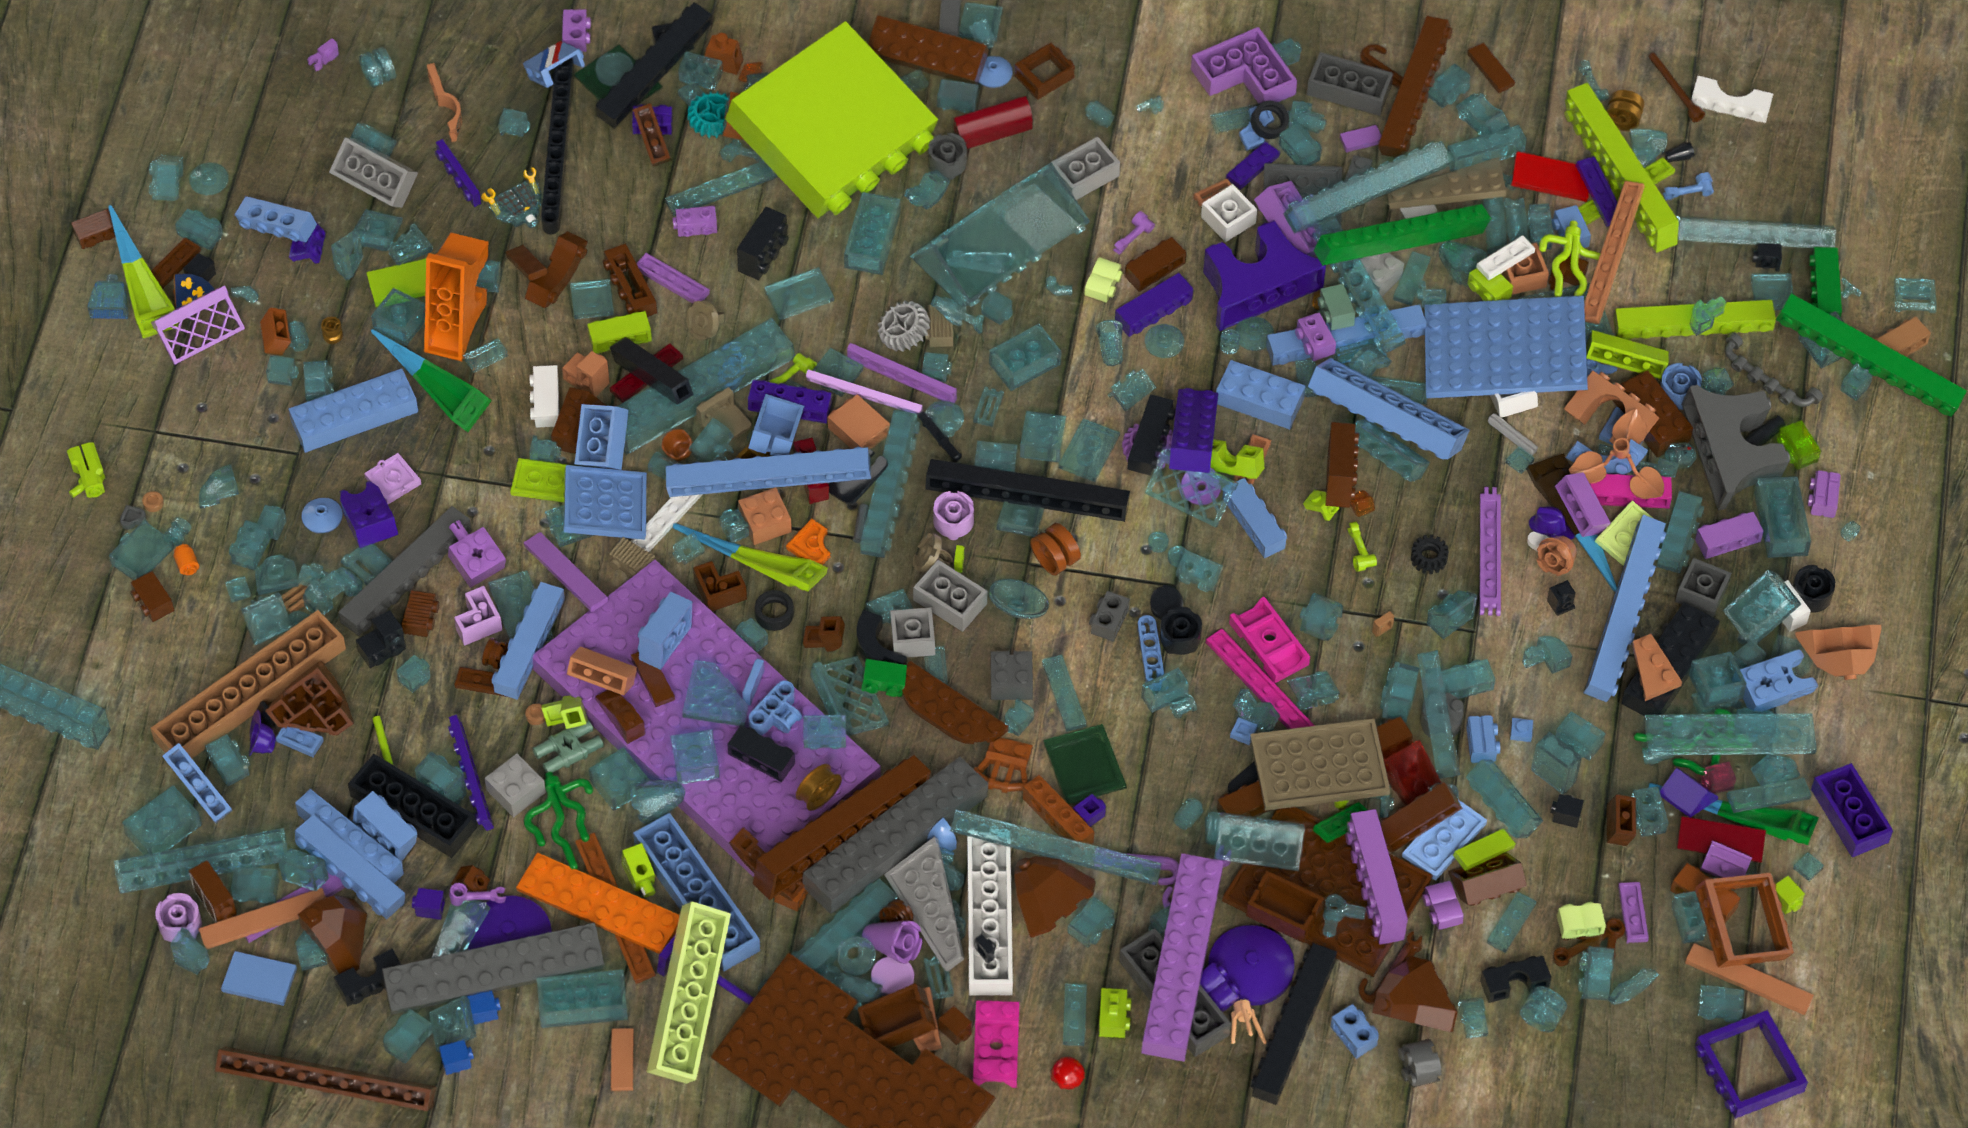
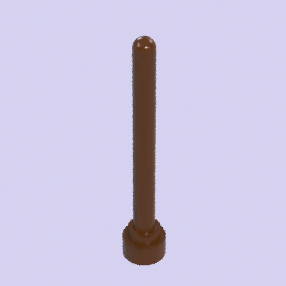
(1695, 112)

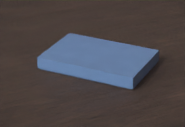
(259, 978)

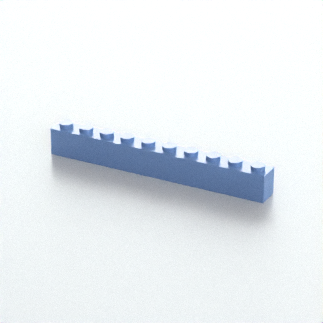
(768, 472)
(1624, 609)

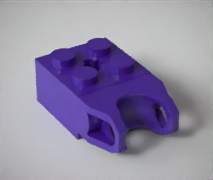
(368, 515)

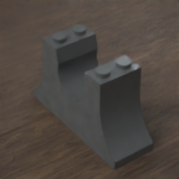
(1724, 454)

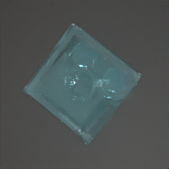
(378, 229)

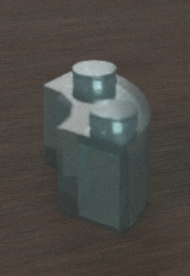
(1482, 115)

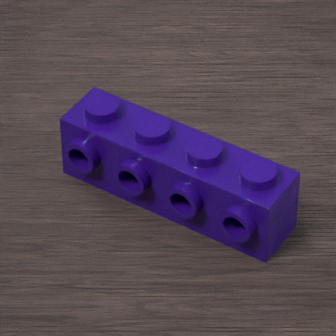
(815, 402)

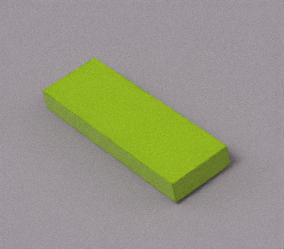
(1484, 849)

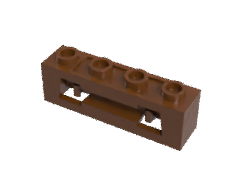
(616, 262)

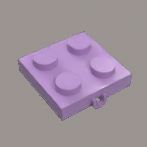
(393, 477)

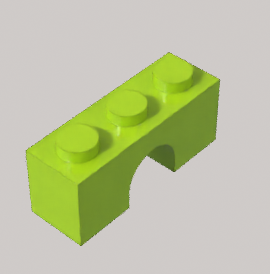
(1246, 463)

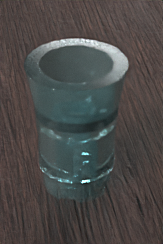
(1110, 340)

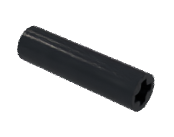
(1766, 431)

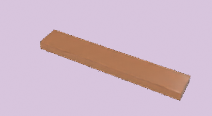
(258, 919)
(1751, 980)

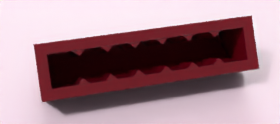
(994, 122)
(1698, 834)

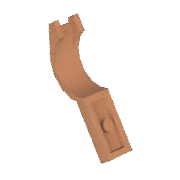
(445, 100)

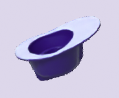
(1550, 522)
(261, 736)

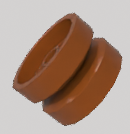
(1055, 549)

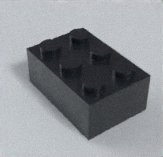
(762, 243)

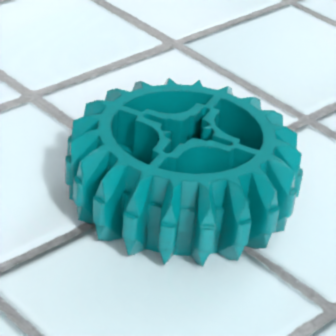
(708, 114)

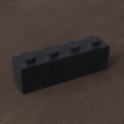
(1150, 435)

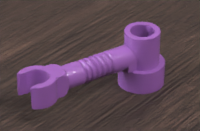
(1142, 224)
(459, 893)

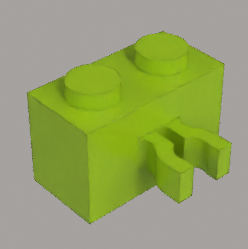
(1113, 1013)

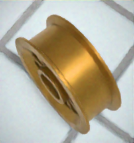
(818, 787)

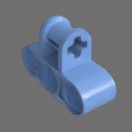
(782, 716)

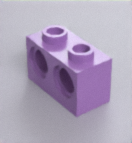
(575, 28)

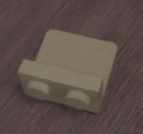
(725, 411)

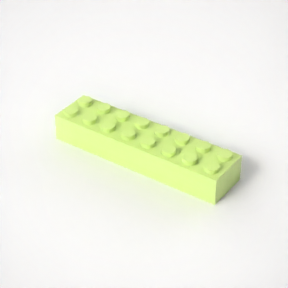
(688, 992)

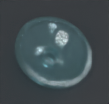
(1018, 599)

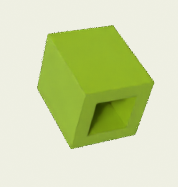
(1789, 895)

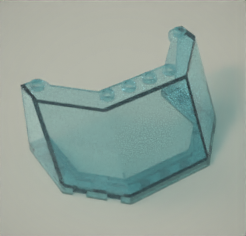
(1022, 222)

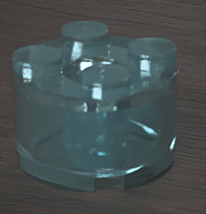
(1321, 617)

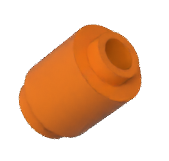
(186, 559)

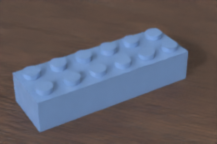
(353, 410)

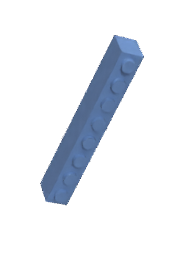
(1286, 347)

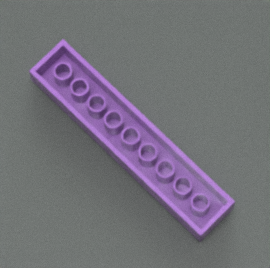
(1182, 957)

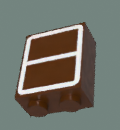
(212, 892)

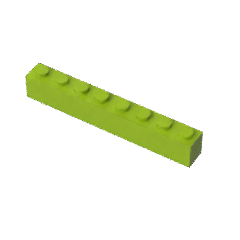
(1675, 320)

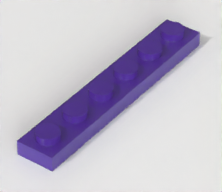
(468, 766)

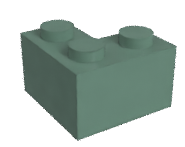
(1336, 307)

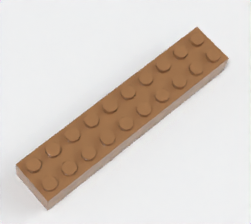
(256, 680)

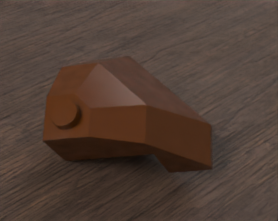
(312, 703)
(1048, 891)
(338, 930)
(1416, 996)

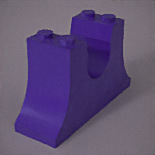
(1257, 287)

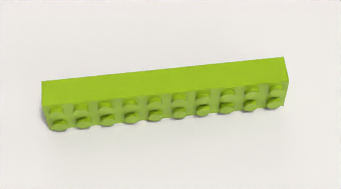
(1620, 164)

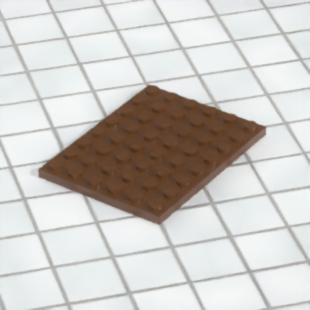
(1329, 871)

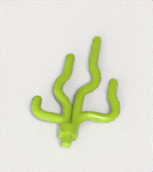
(1571, 246)

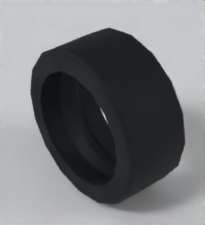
(1279, 110)
(774, 596)

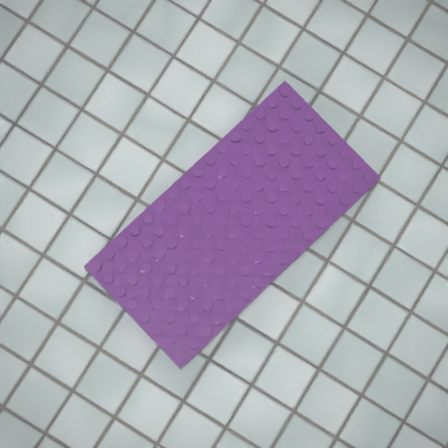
(741, 793)

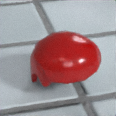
(1067, 1073)

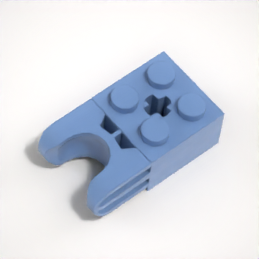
(1774, 683)

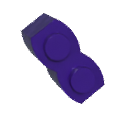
(1218, 986)

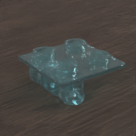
(1314, 688)

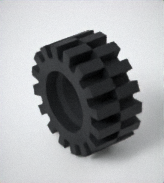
(1426, 563)

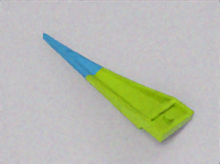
(145, 293)
(785, 569)

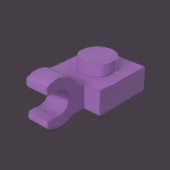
(326, 53)

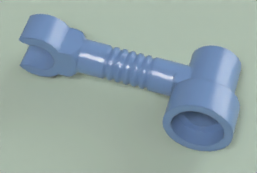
(1703, 184)

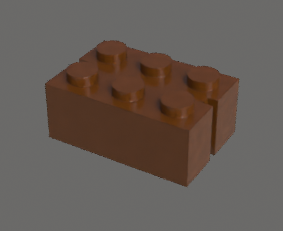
(1285, 906)
(898, 1016)

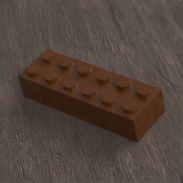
(928, 50)

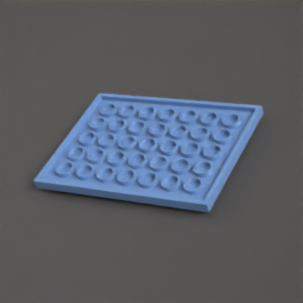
(1505, 347)

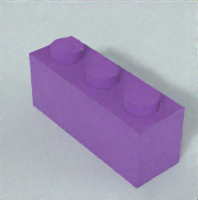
(1582, 504)
(1729, 535)

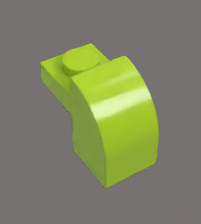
(567, 711)

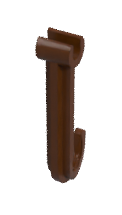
(1370, 61)
(1409, 950)

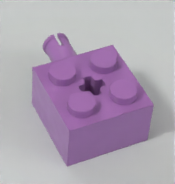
(479, 545)

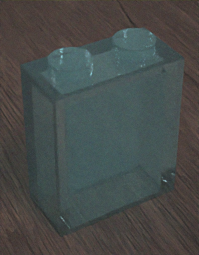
(1556, 763)

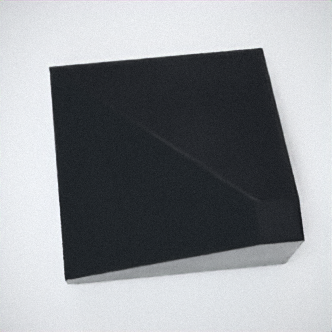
(265, 718)

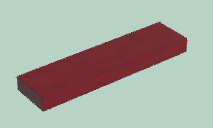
(631, 385)

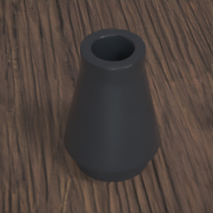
(1680, 153)

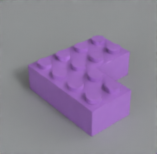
(1247, 60)

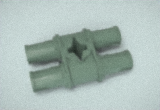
(565, 755)

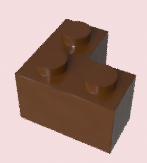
(718, 591)

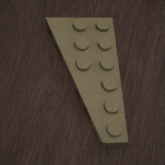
(1466, 184)

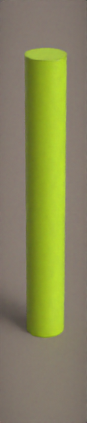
(382, 739)

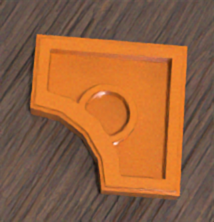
(809, 543)

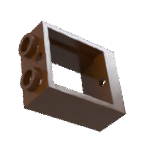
(1023, 72)

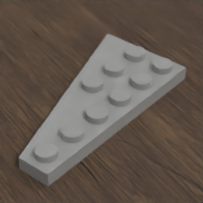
(924, 888)

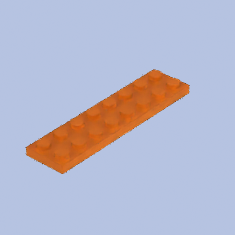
(599, 903)

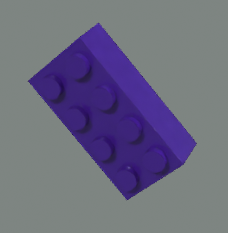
(1851, 810)

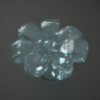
(1849, 289)

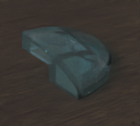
(1648, 144)
(218, 486)

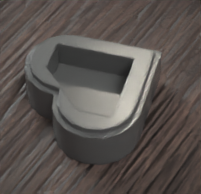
(131, 517)

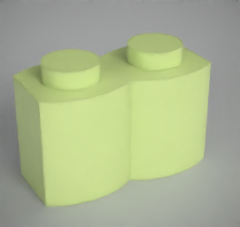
(1103, 280)
(1581, 920)

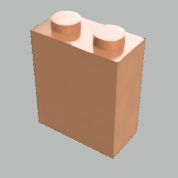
(858, 424)

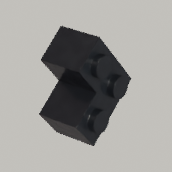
(383, 642)

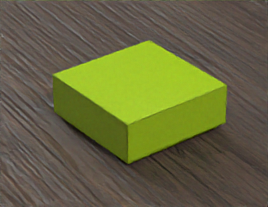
(959, 558)

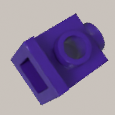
(1091, 805)

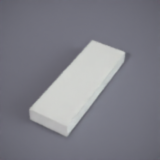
(1505, 257)

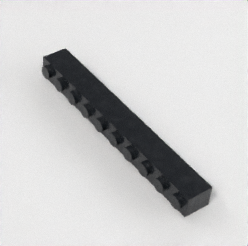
(1028, 490)

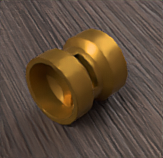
(332, 330)

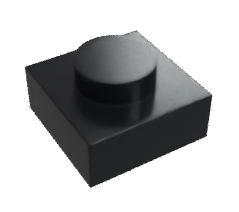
(985, 948)

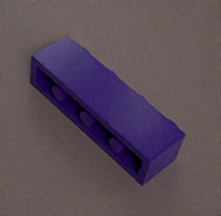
(1154, 304)

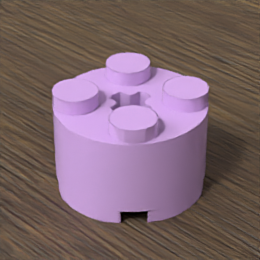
(953, 514)
(178, 912)

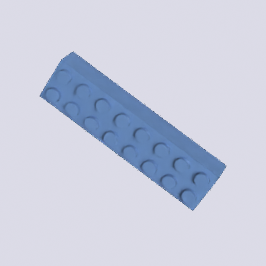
(1388, 409)
(691, 880)

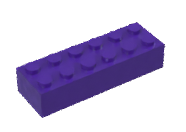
(1193, 430)

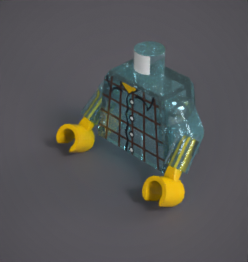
(517, 204)

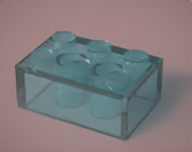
(1025, 357)
(1762, 607)
(162, 822)

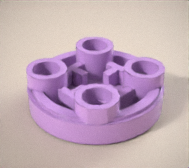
(892, 975)

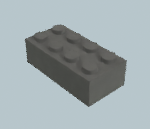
(1350, 84)

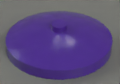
(510, 921)
(1256, 962)

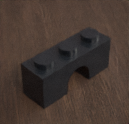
(1531, 971)
(356, 988)

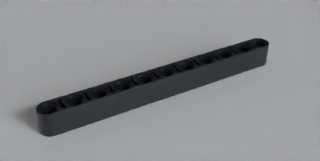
(557, 147)

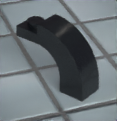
(868, 629)

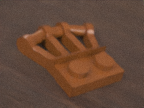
(1009, 755)

